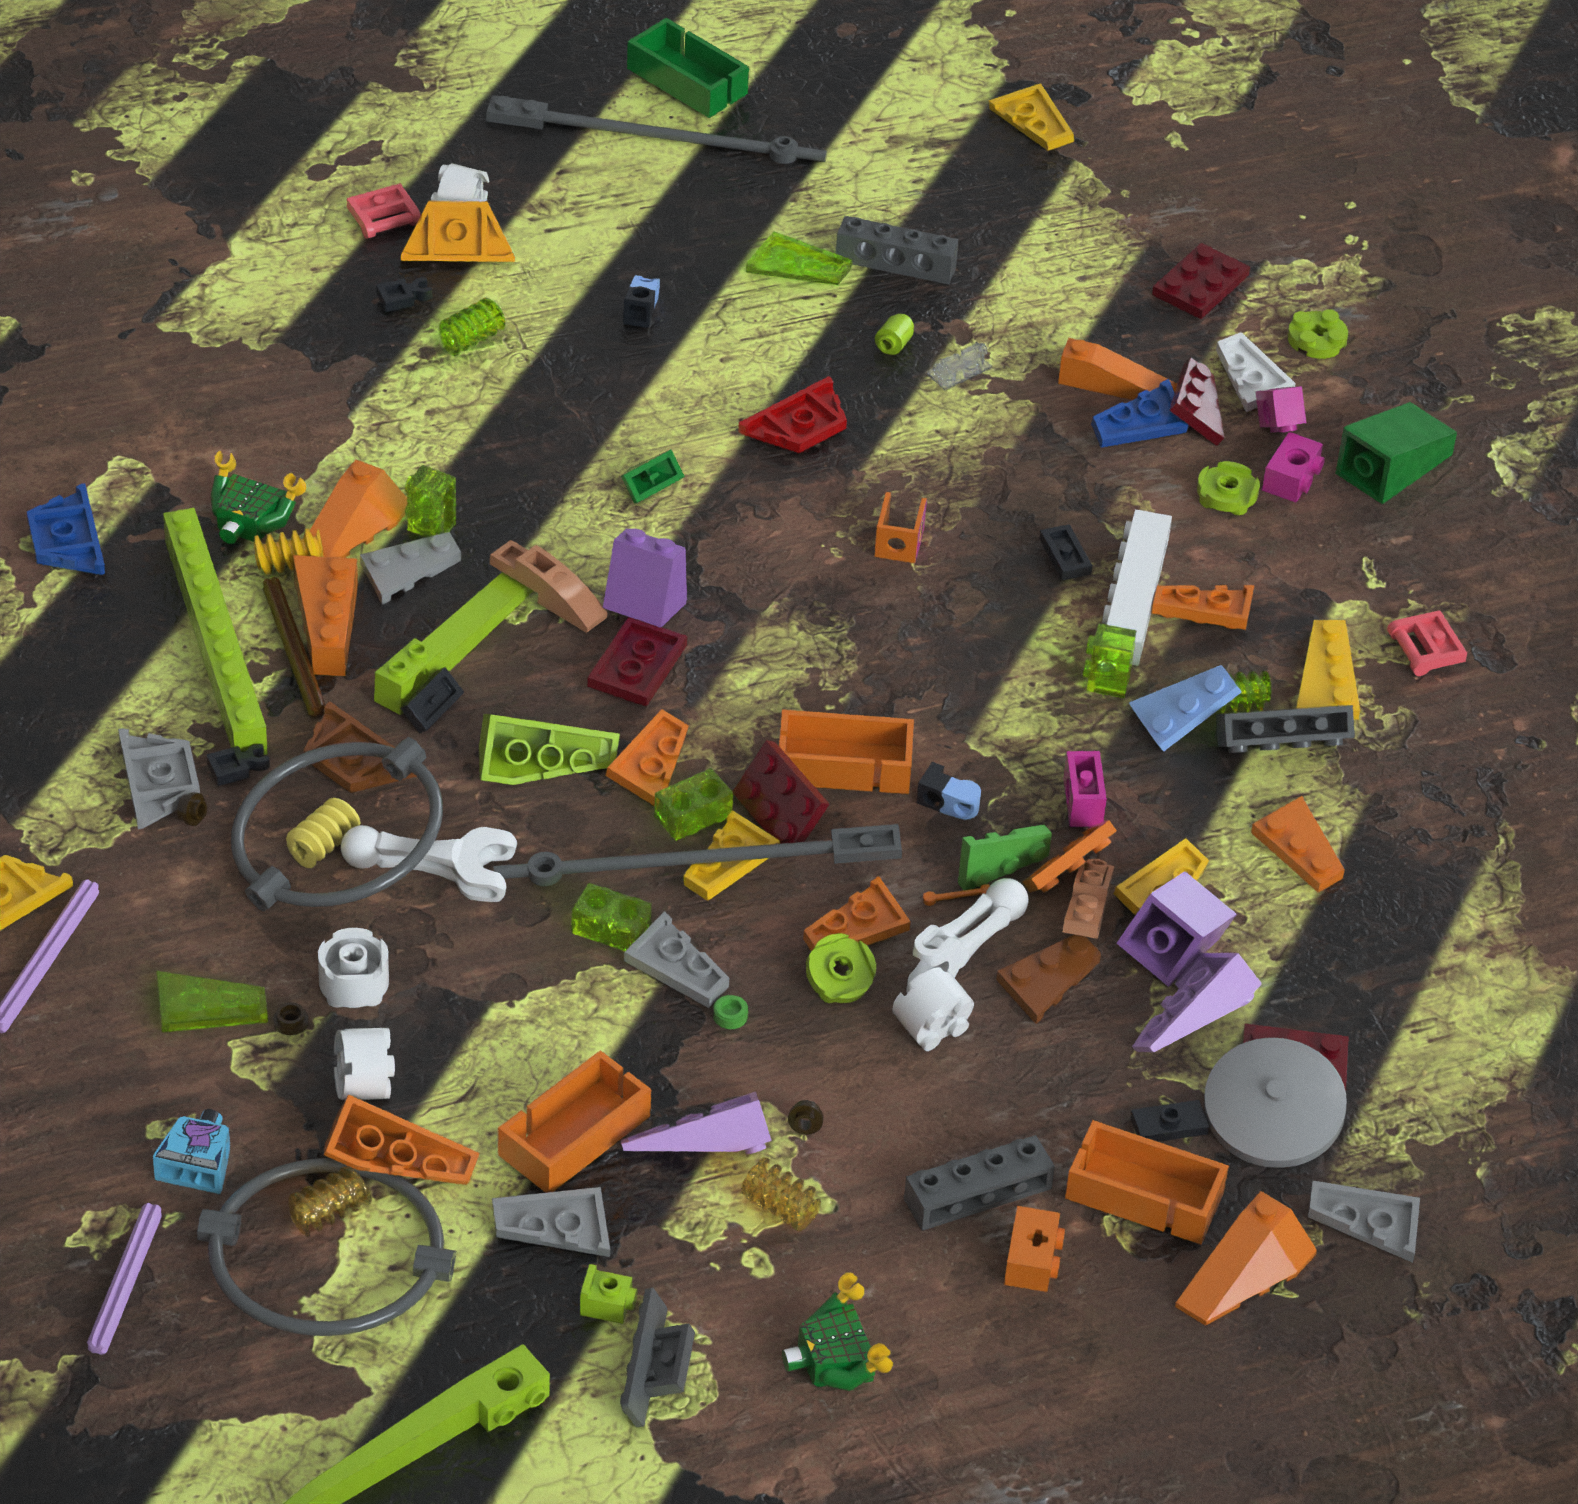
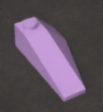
(1205, 992)
(728, 1128)

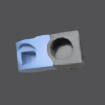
(641, 301)
(948, 794)

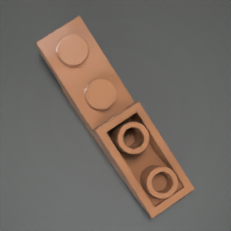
(556, 585)
(1089, 899)

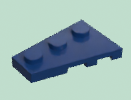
(1139, 419)

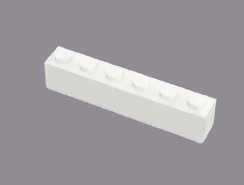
(1138, 575)

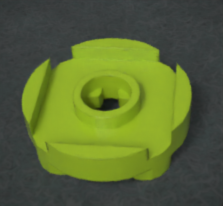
(1307, 325)
(1215, 495)
(831, 985)

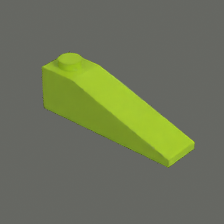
(530, 750)

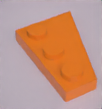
(1214, 606)
(650, 757)
(1094, 839)
(1300, 844)
(866, 918)

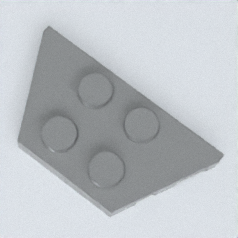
(157, 774)

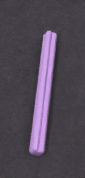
(46, 953)

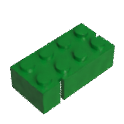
(694, 75)

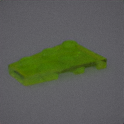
(798, 260)
(208, 1003)

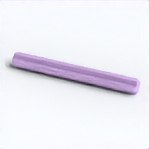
(124, 1279)

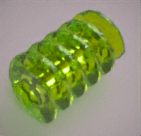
(470, 326)
(1254, 690)

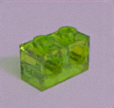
(430, 502)
(693, 804)
(610, 917)

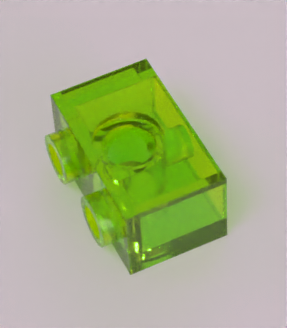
(1110, 660)

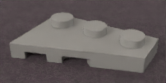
(408, 562)
(674, 961)
(1368, 1215)
(555, 1219)

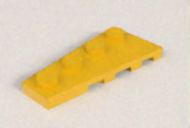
(1329, 668)

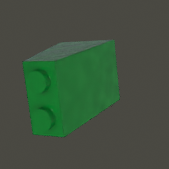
(1393, 450)

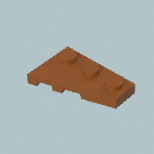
(1047, 974)

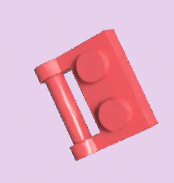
(380, 204)
(1436, 637)

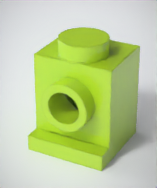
(607, 1295)

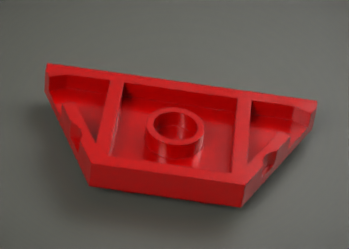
(799, 419)

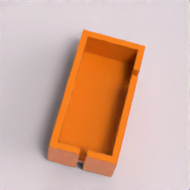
(849, 750)
(574, 1122)
(1146, 1182)

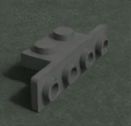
(657, 1359)

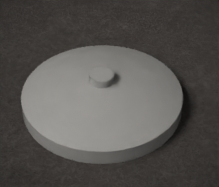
(1275, 1102)

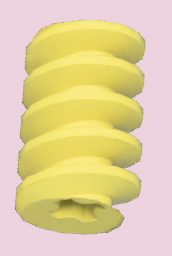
(321, 832)

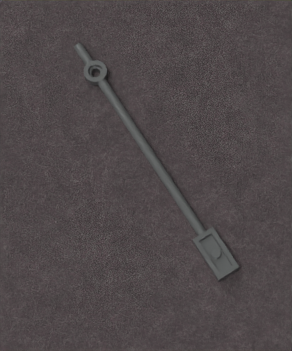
(534, 115)
(847, 846)

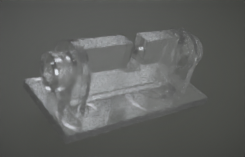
(958, 368)

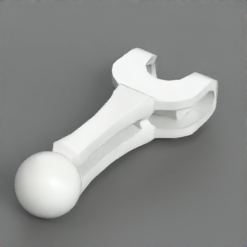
(453, 859)
(946, 947)

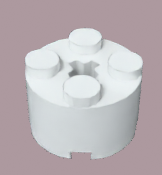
(460, 184)
(353, 968)
(934, 1008)
(363, 1063)

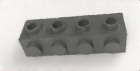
(1285, 726)
(978, 1182)

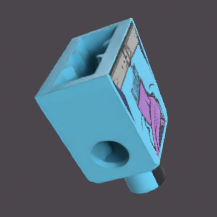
(194, 1153)

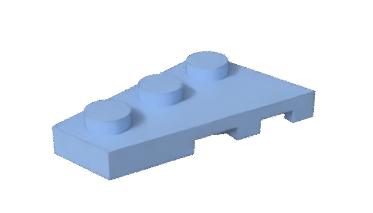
(1184, 705)

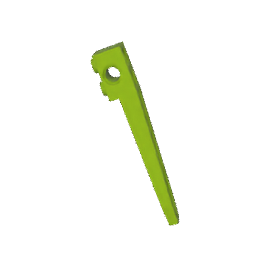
(448, 643)
(471, 1401)

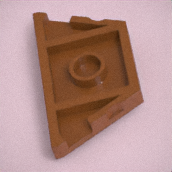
(350, 772)

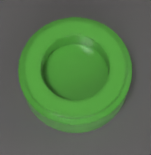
(730, 1012)

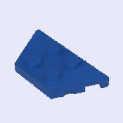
(66, 533)

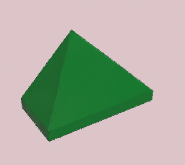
(652, 476)

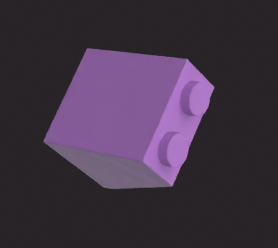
(646, 577)
(1175, 927)

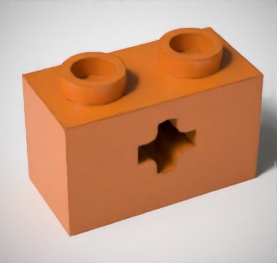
(1032, 1249)

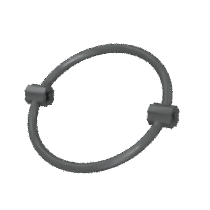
(274, 886)
(223, 1227)

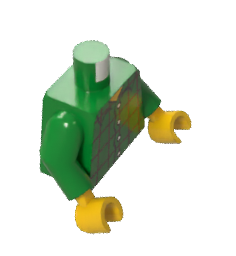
(250, 507)
(835, 1343)

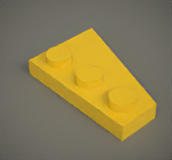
(1035, 116)
(1166, 867)
(712, 878)

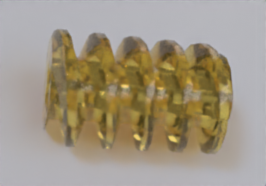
(780, 1196)
(328, 1197)

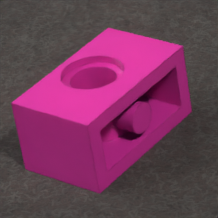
(1281, 408)
(1293, 467)
(1084, 788)

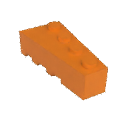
(327, 607)

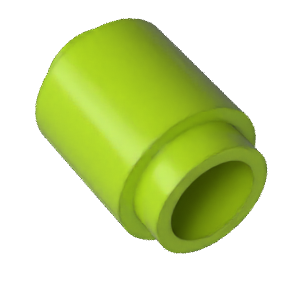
(894, 334)

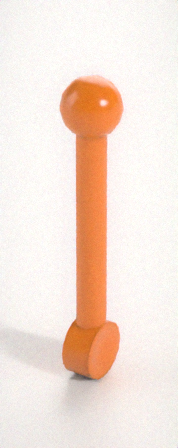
(930, 898)

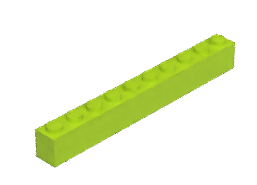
(214, 630)

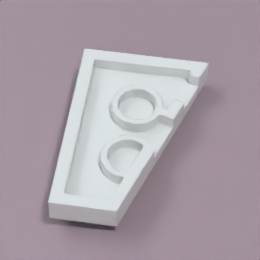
(1249, 369)

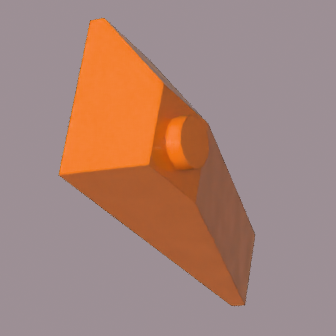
(1104, 371)
(358, 509)
(387, 1144)
(1254, 1254)

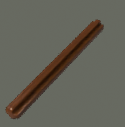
(294, 647)

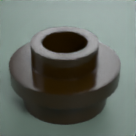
(192, 808)
(290, 1019)
(808, 1110)

